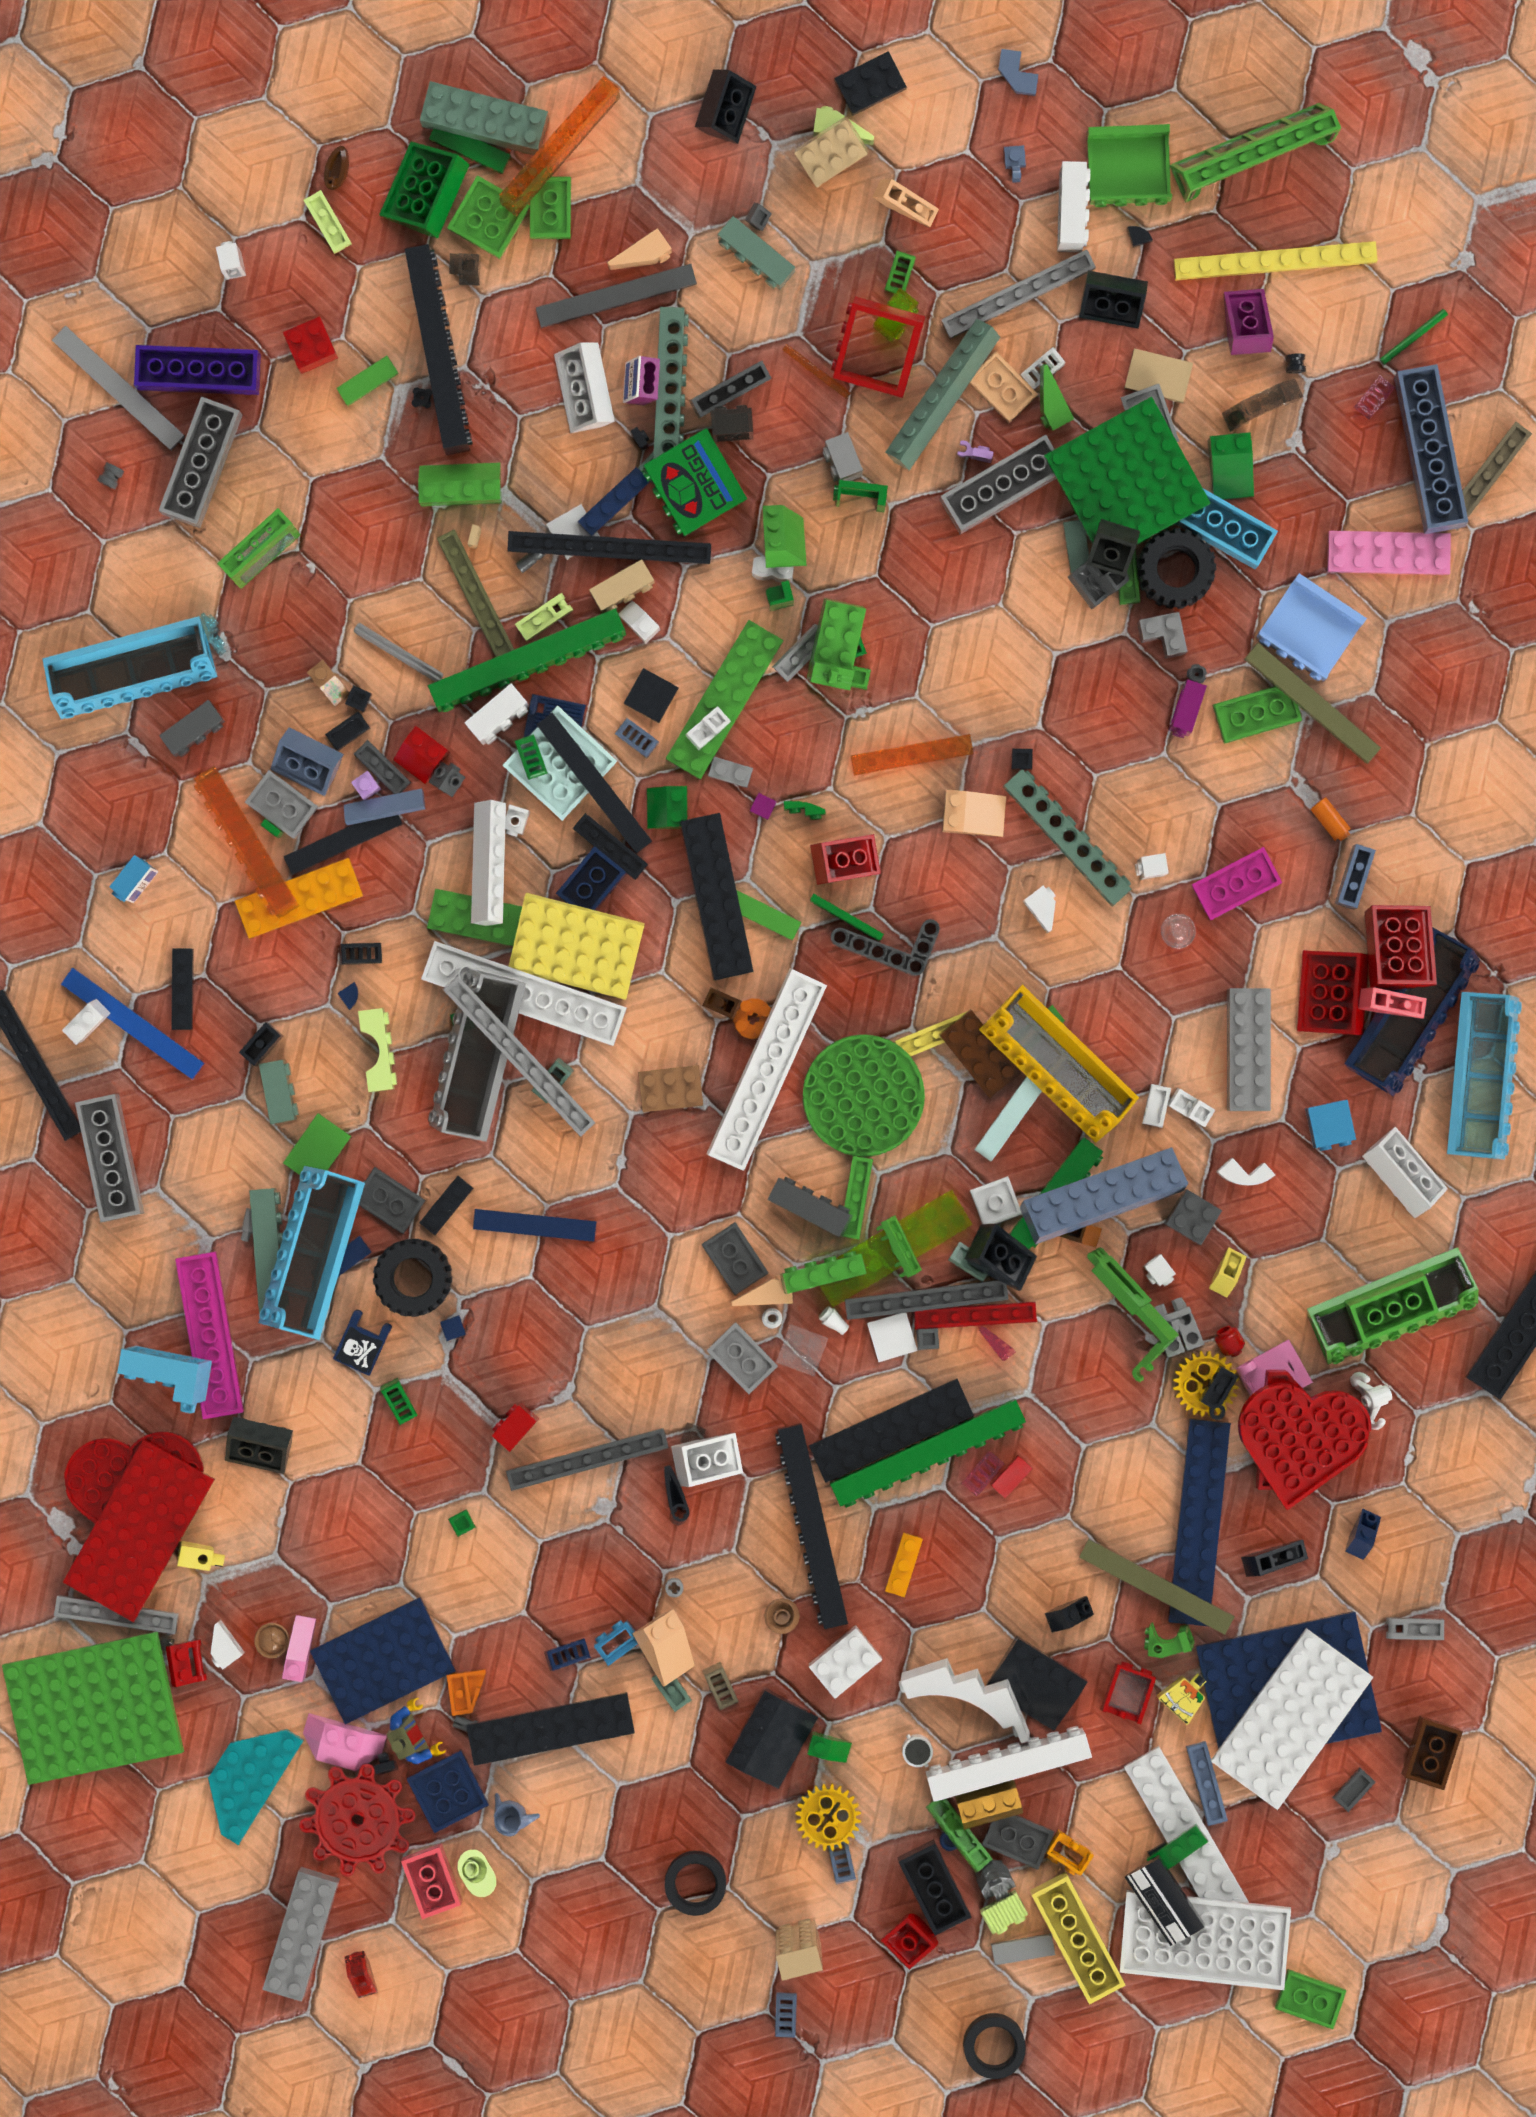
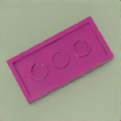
(1236, 883)

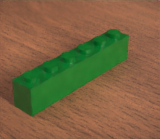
(1072, 1169)

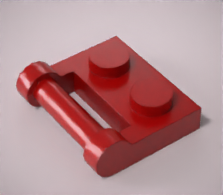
(180, 1664)

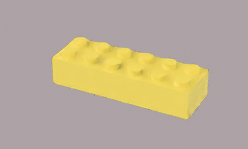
(1077, 1937)

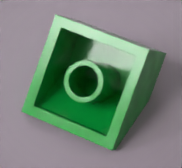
(666, 807)

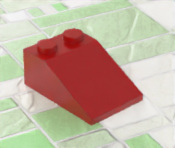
(845, 859)

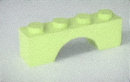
(380, 1076)

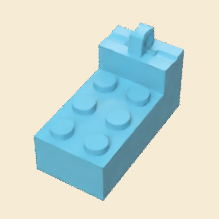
(183, 1372)

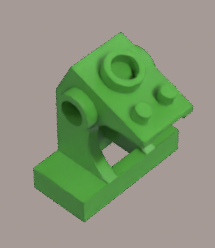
(1181, 1643)

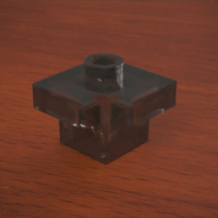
(467, 268)

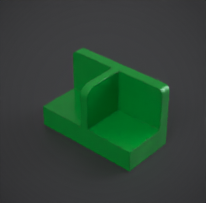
(780, 596)

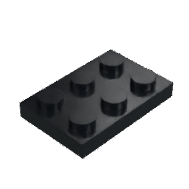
(870, 83)

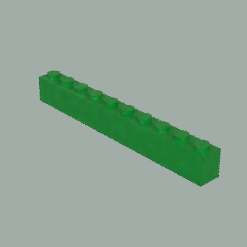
(527, 660)
(928, 1452)

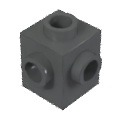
(447, 778)

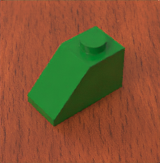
(828, 1747)

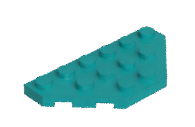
(247, 1778)

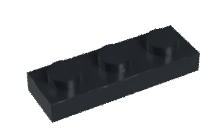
(446, 1205)

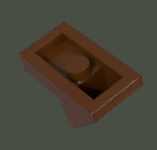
(722, 1003)

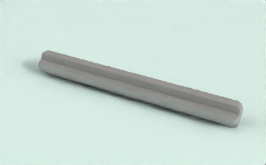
(398, 652)

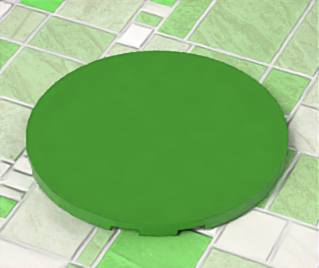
(863, 1095)

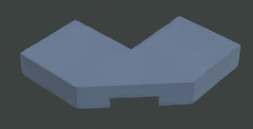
(1020, 82)

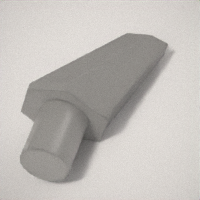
(247, 1226)

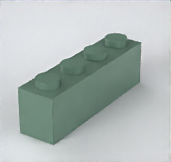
(756, 253)

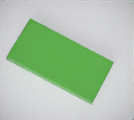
(1255, 714)

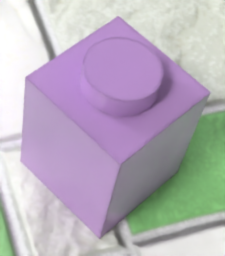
(366, 785)

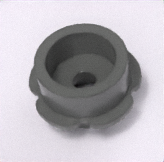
(1196, 668)

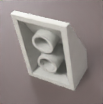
(707, 1460)

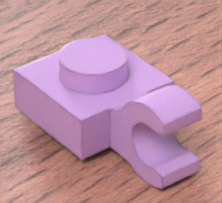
(981, 453)

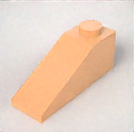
(905, 202)
(646, 251)
(765, 1294)

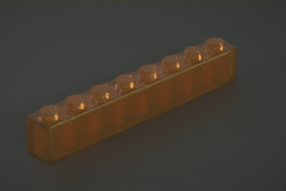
(559, 146)
(246, 842)

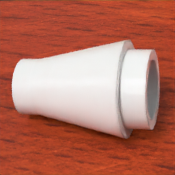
(833, 1320)

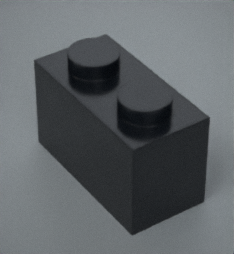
(261, 1044)

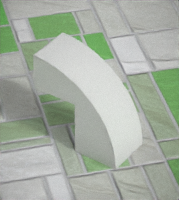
(1234, 1173)

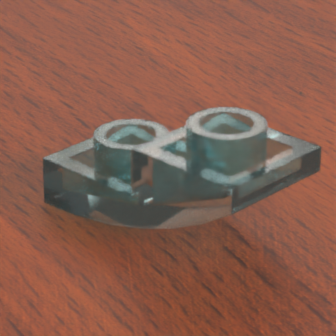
(209, 625)

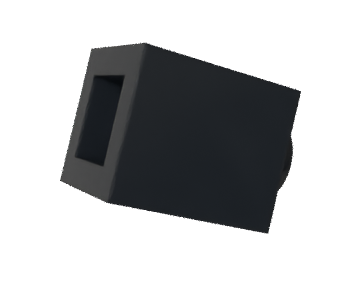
(1069, 1614)

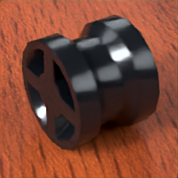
(1295, 363)

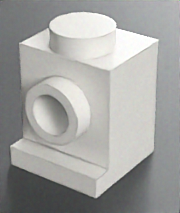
(521, 814)

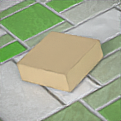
(474, 536)

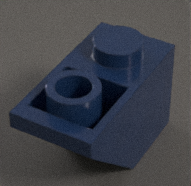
(1363, 1534)

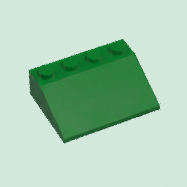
(424, 189)

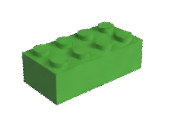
(1391, 1306)

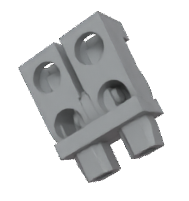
(1183, 1323)

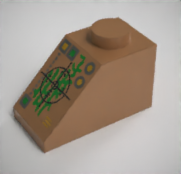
(328, 683)

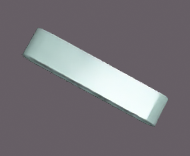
(1008, 1119)

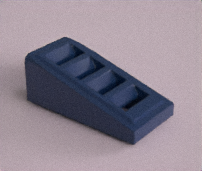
(550, 1660)

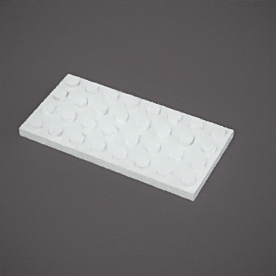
(1291, 1719)
(1236, 1947)

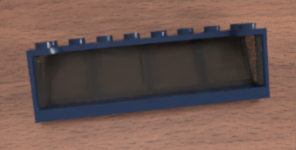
(1396, 1042)

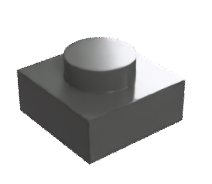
(758, 216)
(927, 1339)

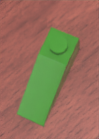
(1052, 403)

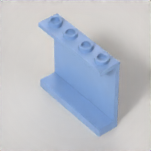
(1310, 628)

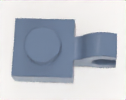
(1014, 160)

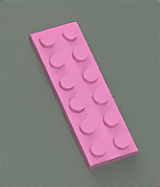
(1389, 552)

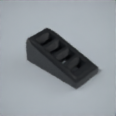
(351, 946)

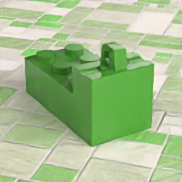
(836, 644)

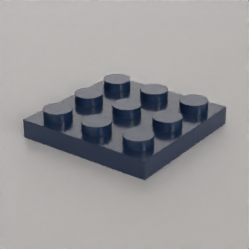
(447, 1791)

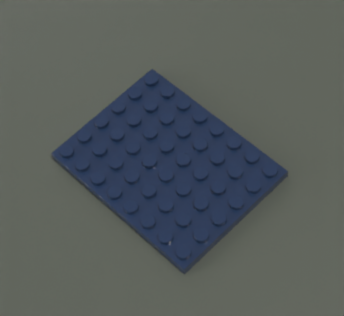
(1243, 1664)

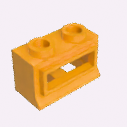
(1070, 1866)

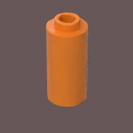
(1331, 819)

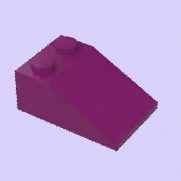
(1248, 322)

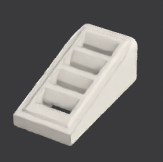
(1052, 352)

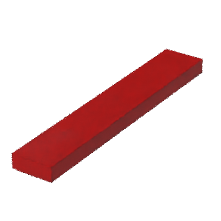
(976, 1315)

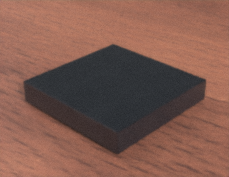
(651, 695)

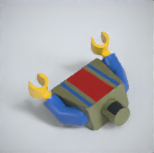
(407, 1738)

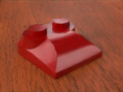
(910, 1940)

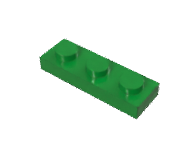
(1181, 1846)

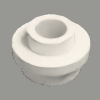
(776, 1323)

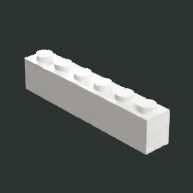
(488, 862)

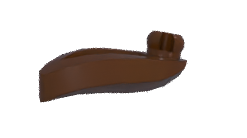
(336, 168)

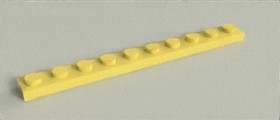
(1275, 260)

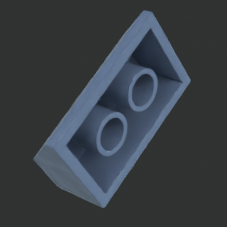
(306, 761)

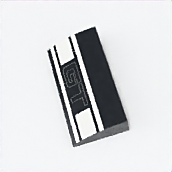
(1165, 1900)

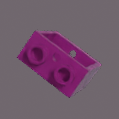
(1187, 708)

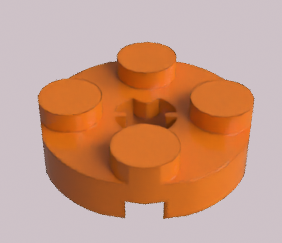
(747, 1008)

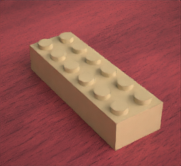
(798, 1949)

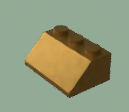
(989, 1804)

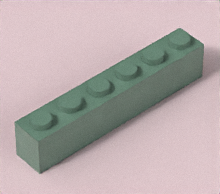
(266, 1236)

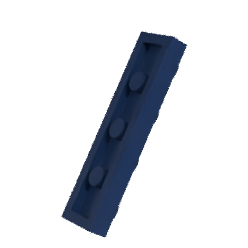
(613, 502)

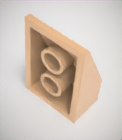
(974, 813)
(665, 1646)

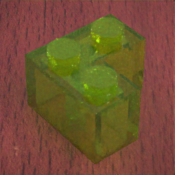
(894, 329)

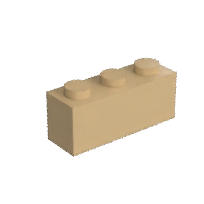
(622, 586)

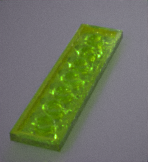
(923, 1230)

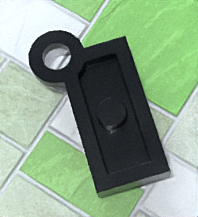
(1218, 1391)

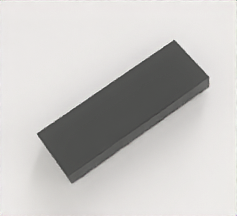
(382, 768)

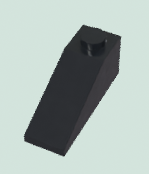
(1274, 1558)

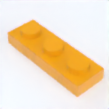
(903, 1564)

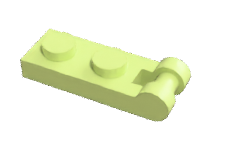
(543, 617)

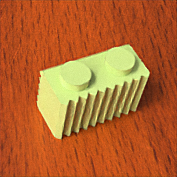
(1004, 1912)

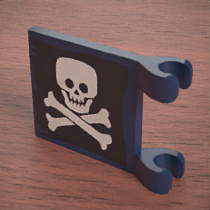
(359, 1346)

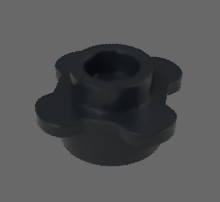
(422, 392)

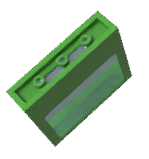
(259, 548)

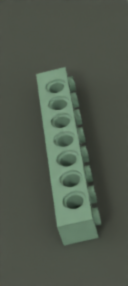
(670, 317)
(1069, 849)

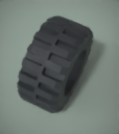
(1195, 549)
(384, 1277)

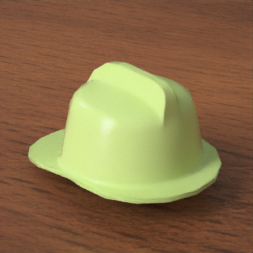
(476, 1873)

